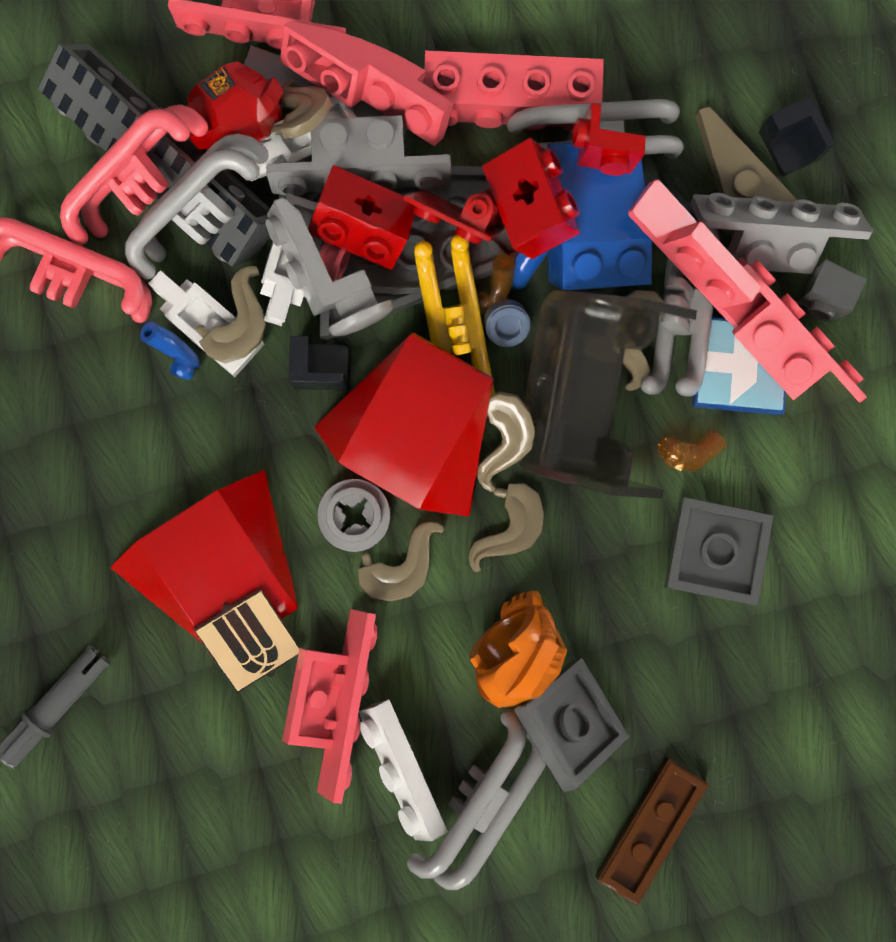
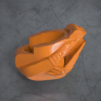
(518, 653)

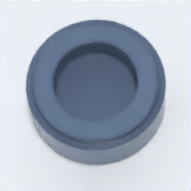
(506, 323)

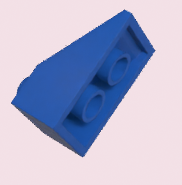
(610, 244)

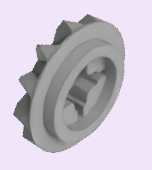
(332, 519)

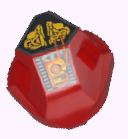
(236, 102)

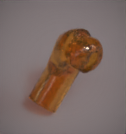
(500, 283)
(688, 455)

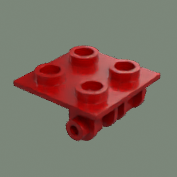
(473, 221)

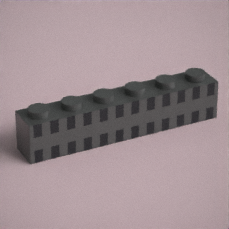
(107, 104)

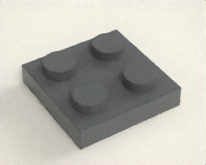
(718, 551)
(572, 725)

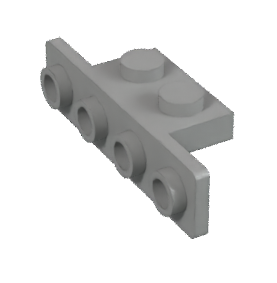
(366, 148)
(780, 233)

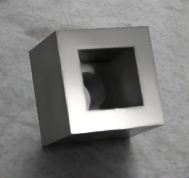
(831, 291)

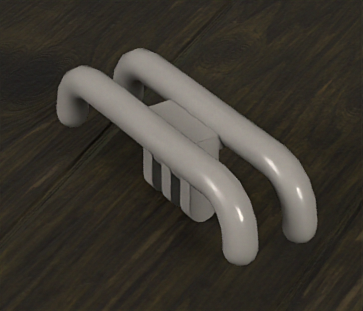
(611, 119)
(194, 203)
(680, 293)
(486, 809)

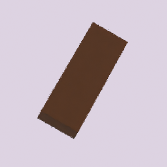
(651, 831)

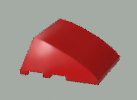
(415, 426)
(213, 556)

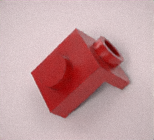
(604, 149)

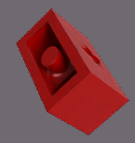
(532, 198)
(362, 218)

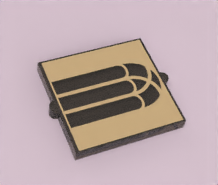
(248, 639)

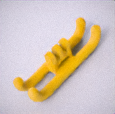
(455, 327)

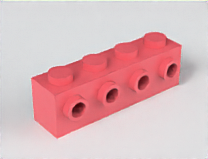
(496, 86)

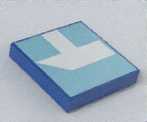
(736, 378)

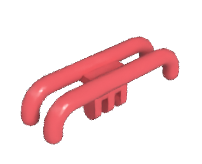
(127, 171)
(72, 267)

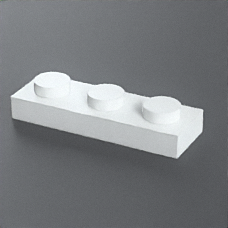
(401, 772)

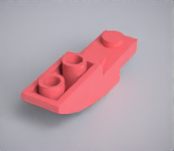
(366, 72)

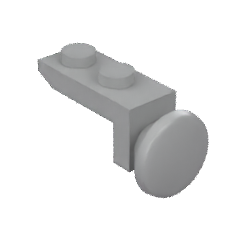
(307, 271)

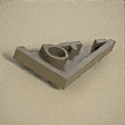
(734, 165)

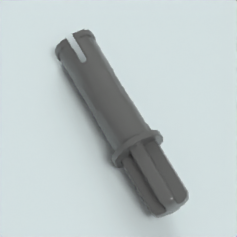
(51, 707)

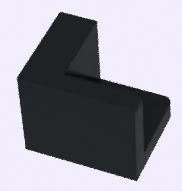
(796, 136)
(317, 365)

